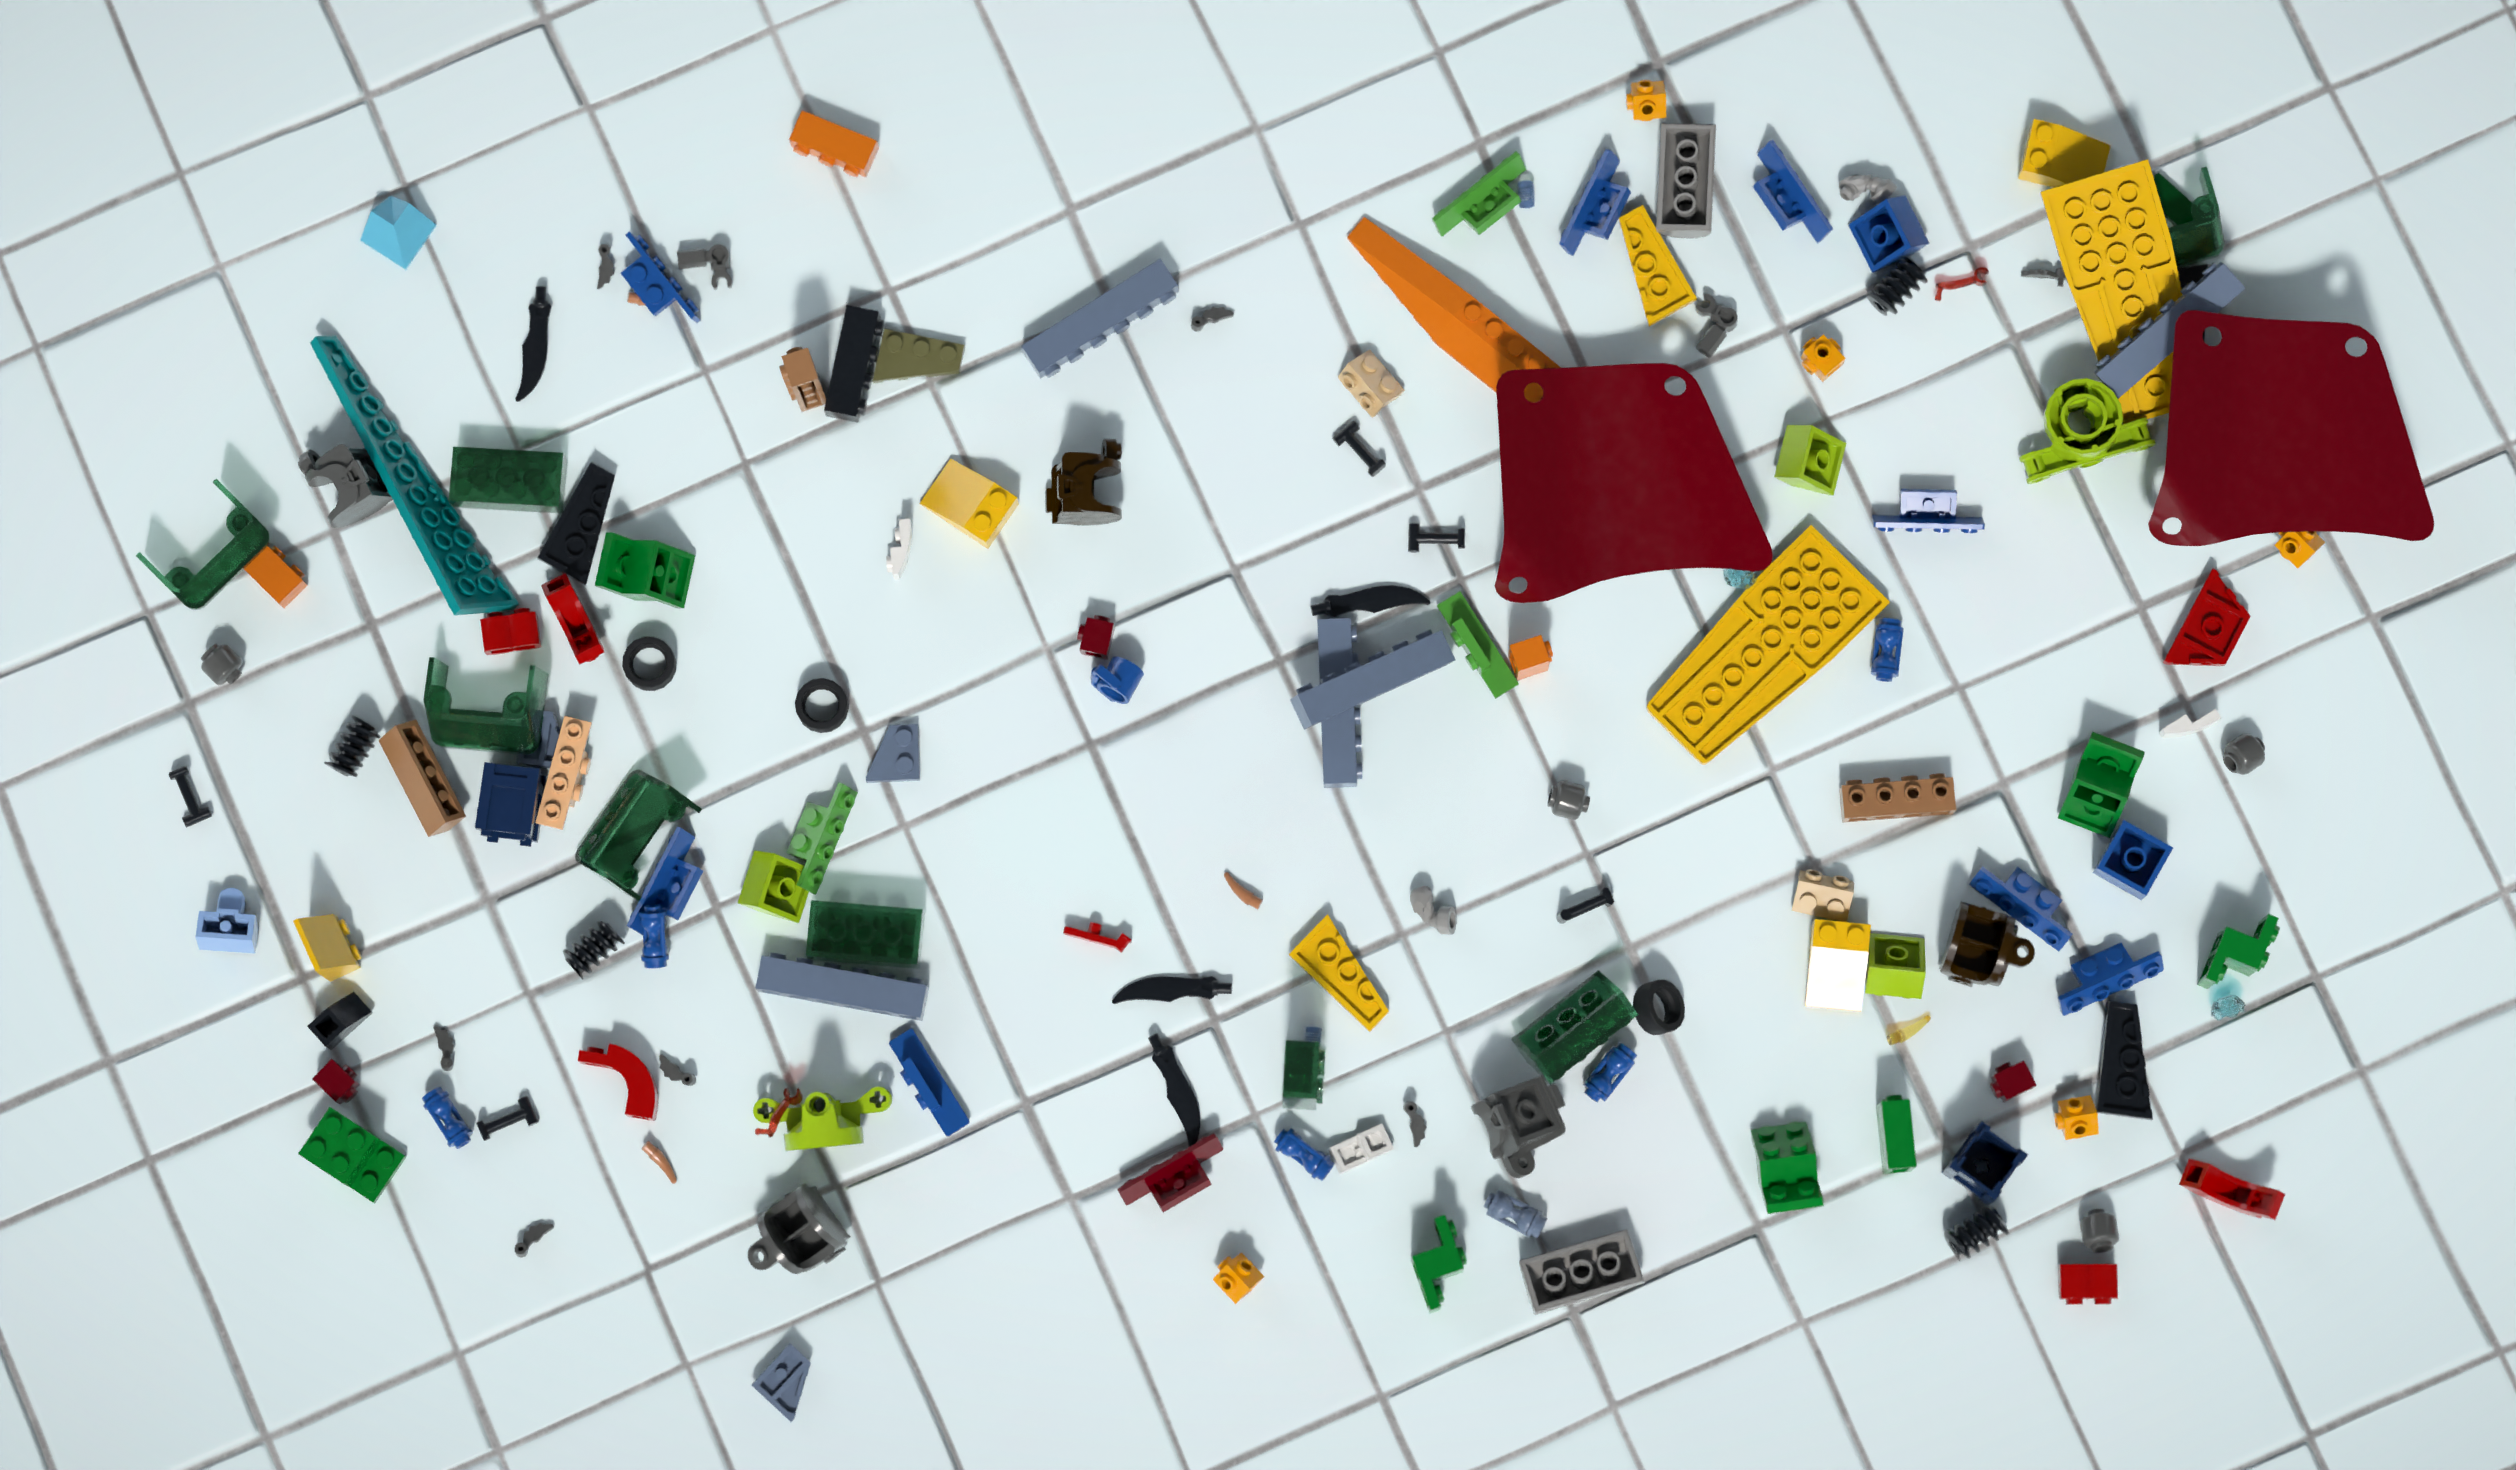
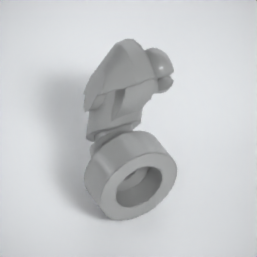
(1853, 186)
(1443, 920)

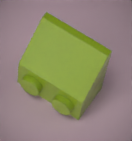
(1810, 459)
(773, 886)
(1895, 966)

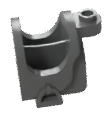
(355, 478)
(1521, 1121)
(798, 1233)

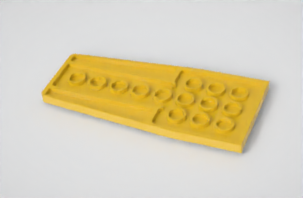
(2117, 267)
(1766, 646)

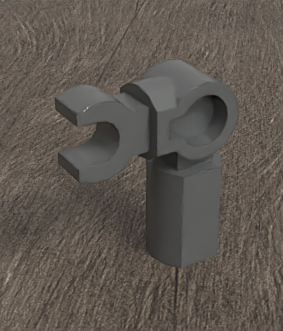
(717, 256)
(1725, 322)

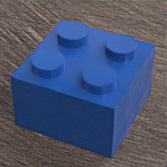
(2132, 860)

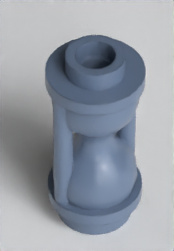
(1528, 1220)

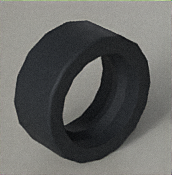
(643, 643)
(820, 684)
(1672, 1003)

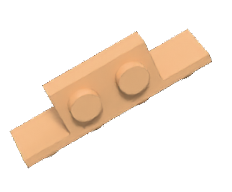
(565, 773)

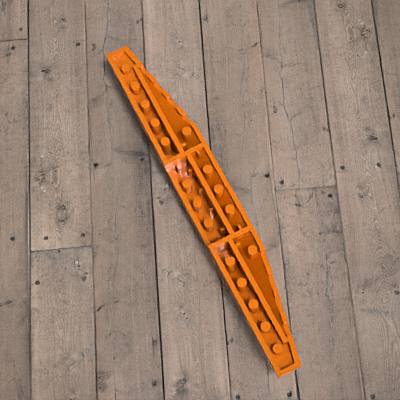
(1448, 312)

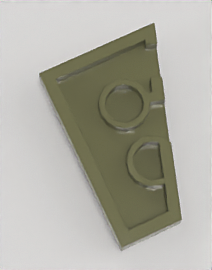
(913, 356)

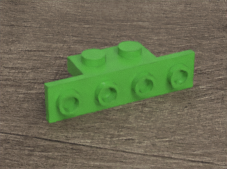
(1485, 200)
(1477, 644)
(819, 834)

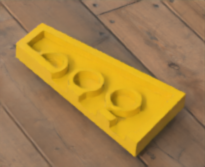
(1657, 275)
(1337, 971)

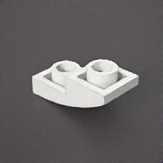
(899, 555)

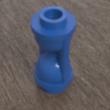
(1888, 635)
(654, 943)
(1618, 1061)
(442, 1108)
(1312, 1160)

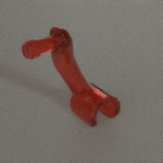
(1951, 285)
(777, 1115)

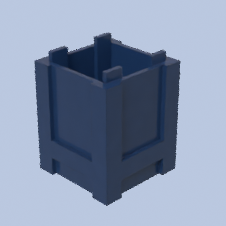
(510, 803)
(2001, 1160)

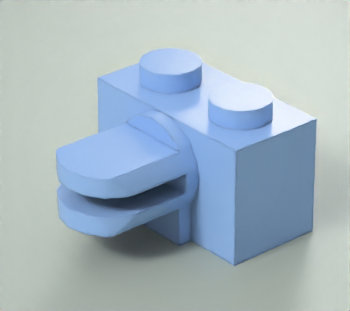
(228, 927)

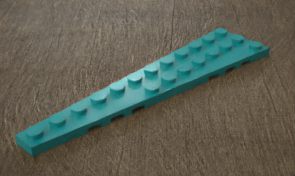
(432, 521)

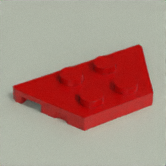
(2210, 627)

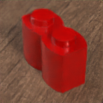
(510, 632)
(2088, 1282)

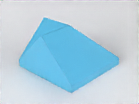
(397, 231)

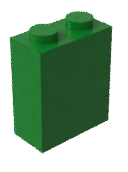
(1896, 1135)

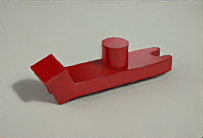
(1093, 936)

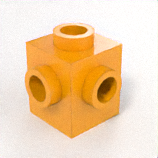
(1647, 100)
(1825, 365)
(2298, 546)
(2077, 1117)
(1237, 1277)

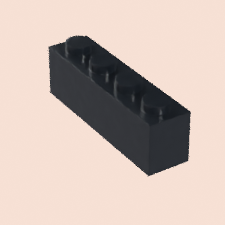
(852, 364)

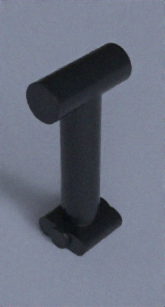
(1347, 435)
(1416, 538)
(196, 815)
(1605, 897)
(526, 1112)

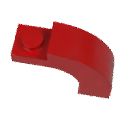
(573, 619)
(642, 1089)
(2231, 1191)

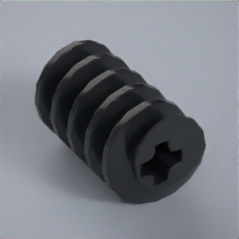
(1896, 287)
(353, 747)
(592, 948)
(1975, 1232)

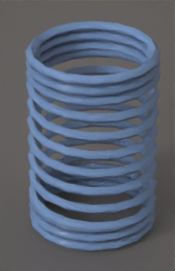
(1523, 185)
(1309, 1030)

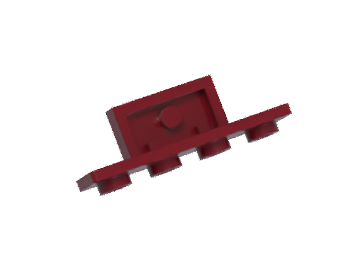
(1174, 1178)

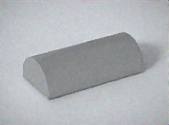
(1686, 180)
(1581, 1272)

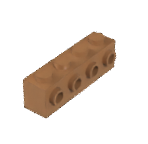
(802, 379)
(422, 778)
(1897, 798)

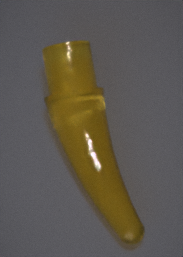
(1906, 1033)

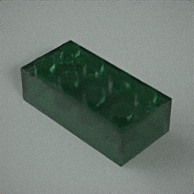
(508, 479)
(865, 934)
(1574, 1027)
(1301, 1080)

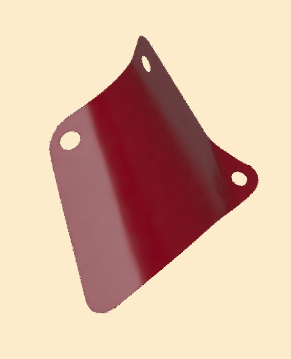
(2284, 435)
(1616, 481)

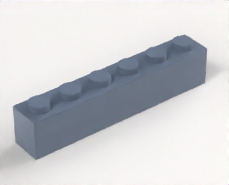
(1100, 318)
(2156, 337)
(1371, 679)
(1338, 732)
(841, 987)

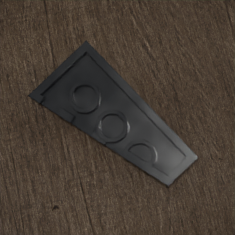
(578, 528)
(2122, 1070)

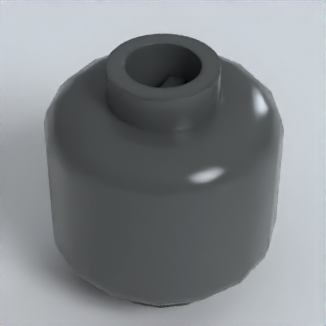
(221, 664)
(2244, 754)
(1568, 799)
(2099, 1231)

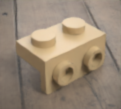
(1370, 383)
(1823, 895)

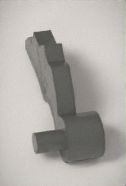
(606, 267)
(2057, 275)
(1212, 316)
(446, 1046)
(674, 1073)
(1417, 1122)
(532, 1236)

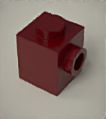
(1096, 637)
(337, 1081)
(2011, 1081)

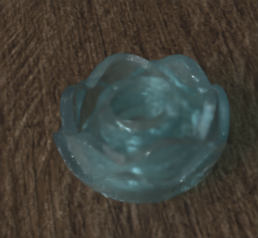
(1739, 578)
(2227, 1007)

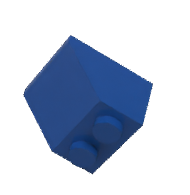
(1888, 233)

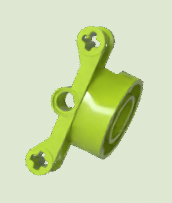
(2075, 450)
(832, 1127)

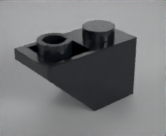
(339, 1020)

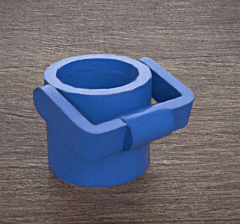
(1117, 680)

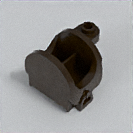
(1072, 486)
(1982, 947)

